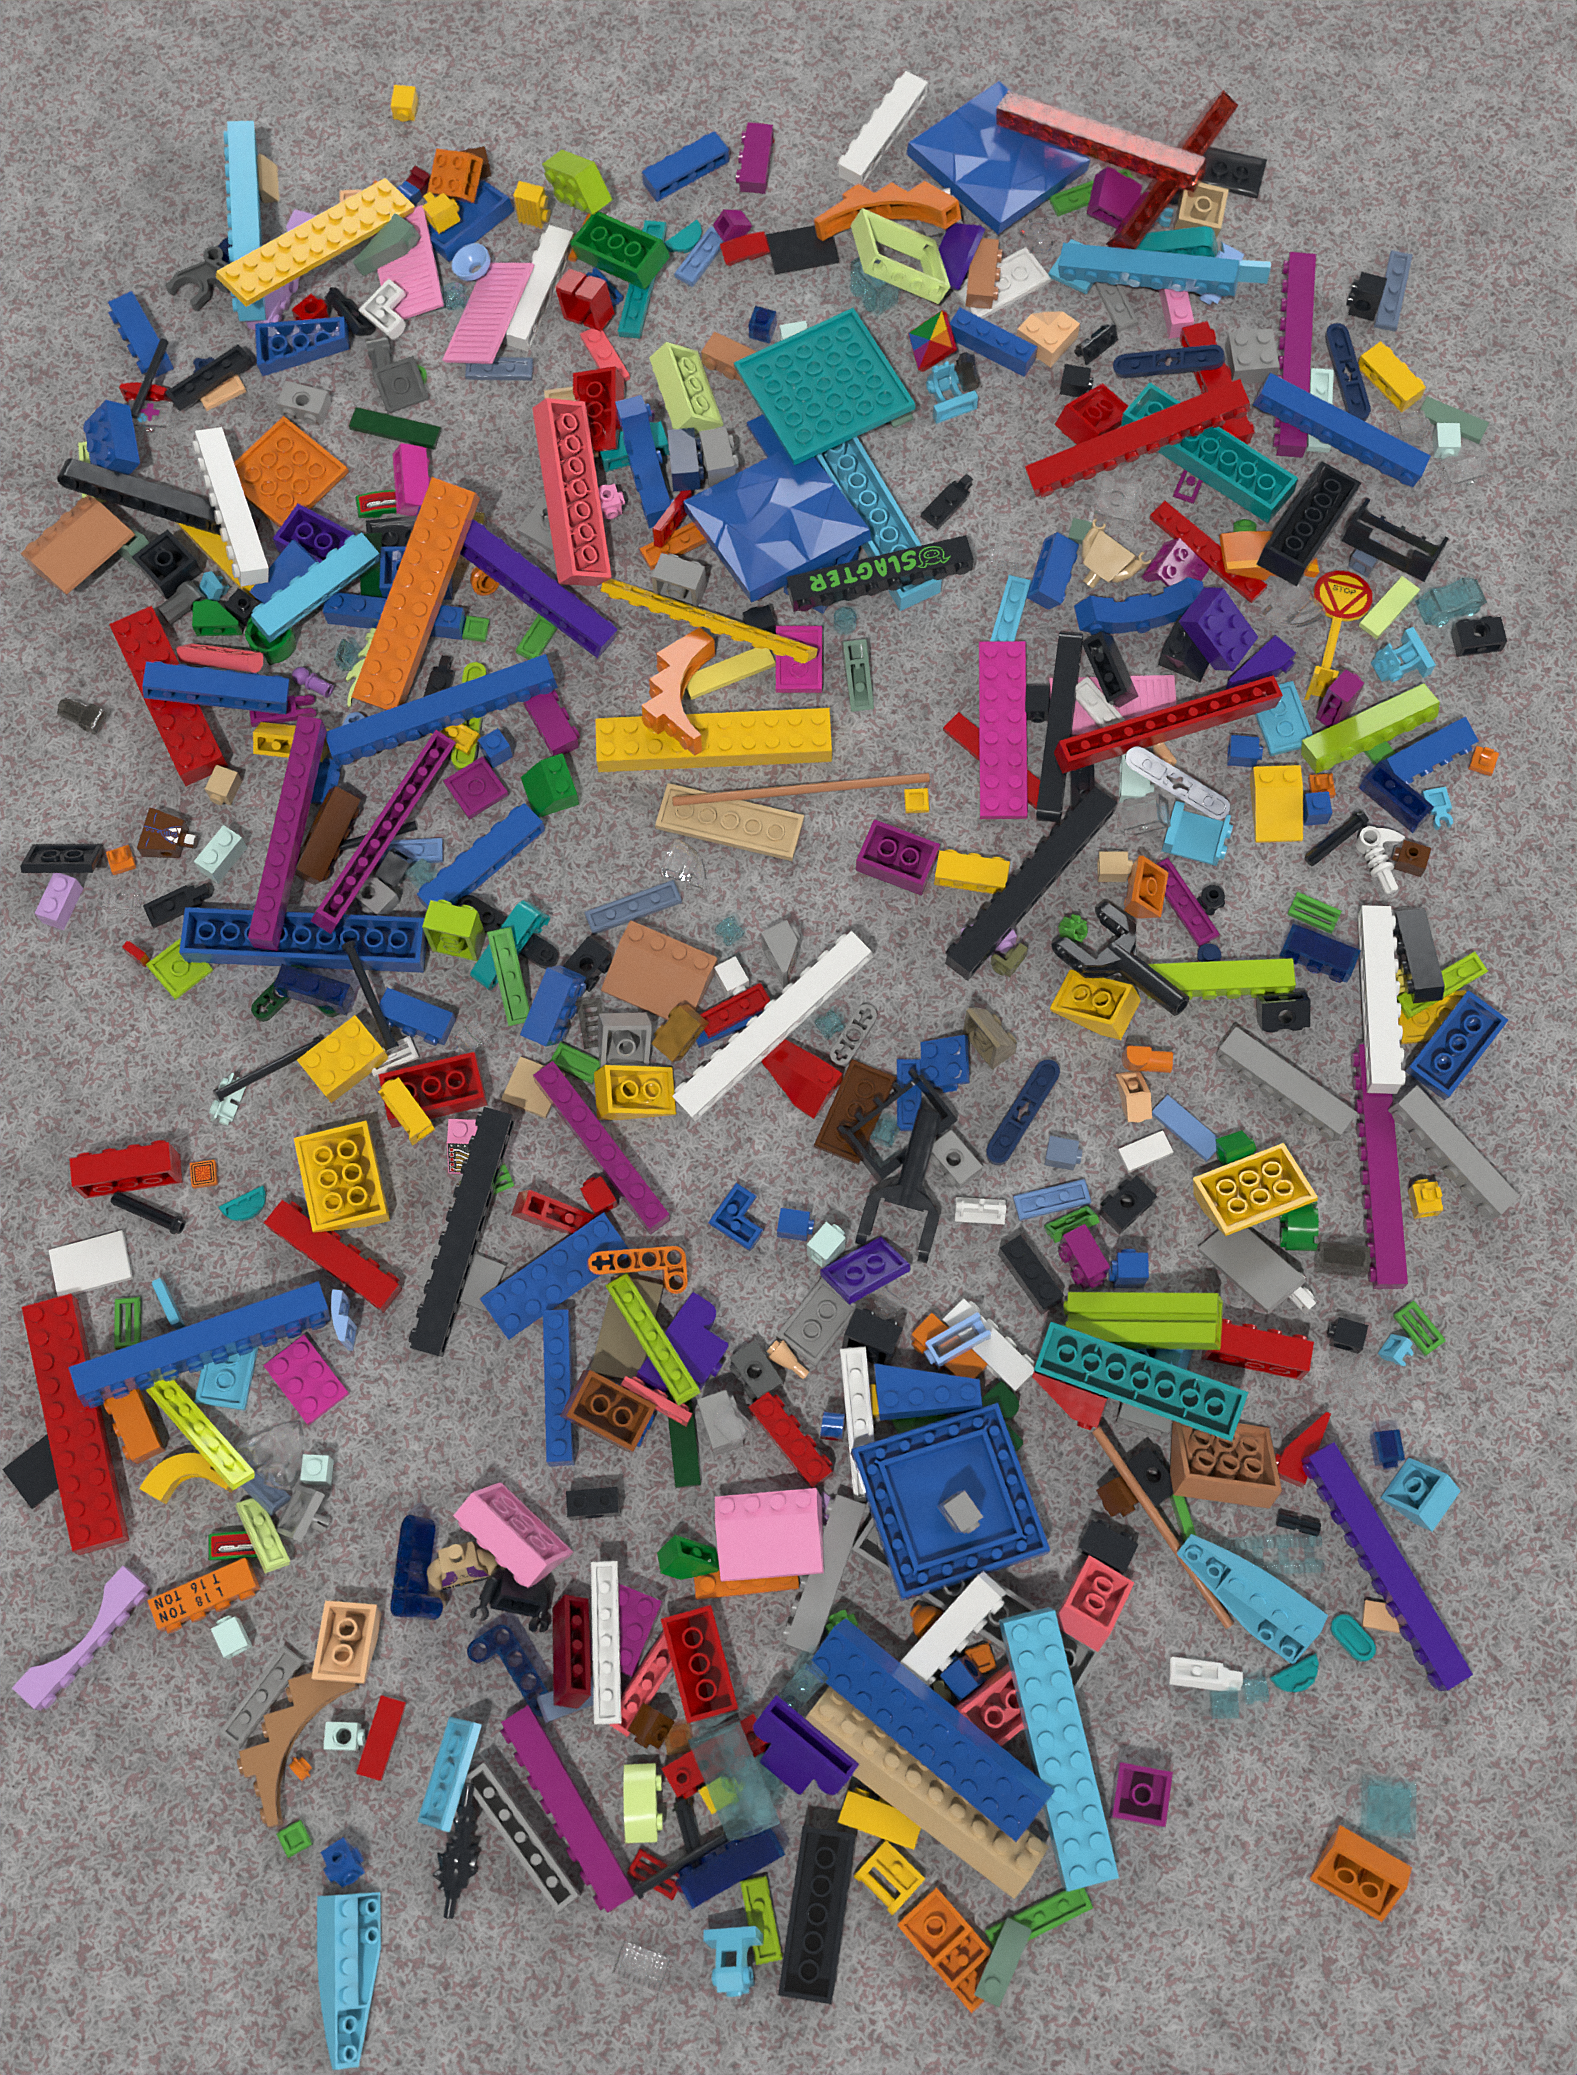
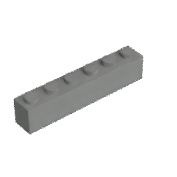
(1286, 1084)
(1453, 1153)
(820, 1589)
(522, 1838)

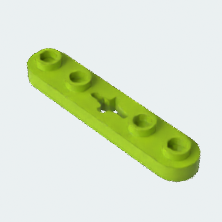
(459, 759)

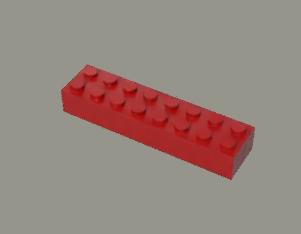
(179, 723)

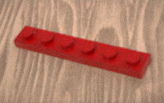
(1205, 548)

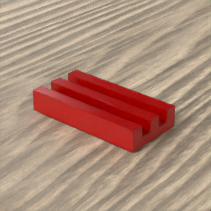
(636, 1862)

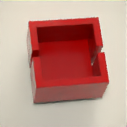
(580, 296)

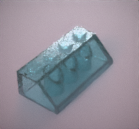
(733, 1780)

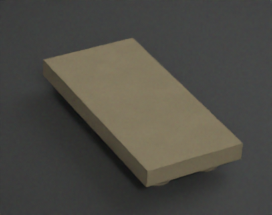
(617, 1347)

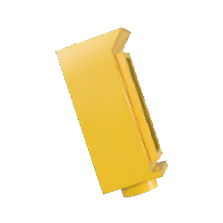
(406, 1110)

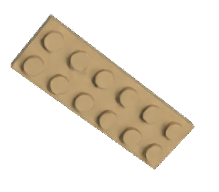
(732, 823)

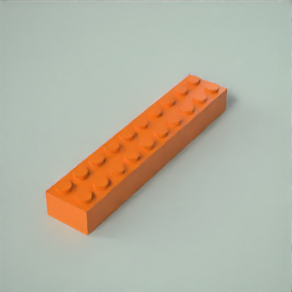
(416, 595)

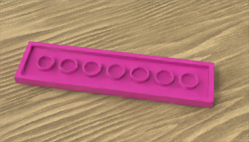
(1002, 730)

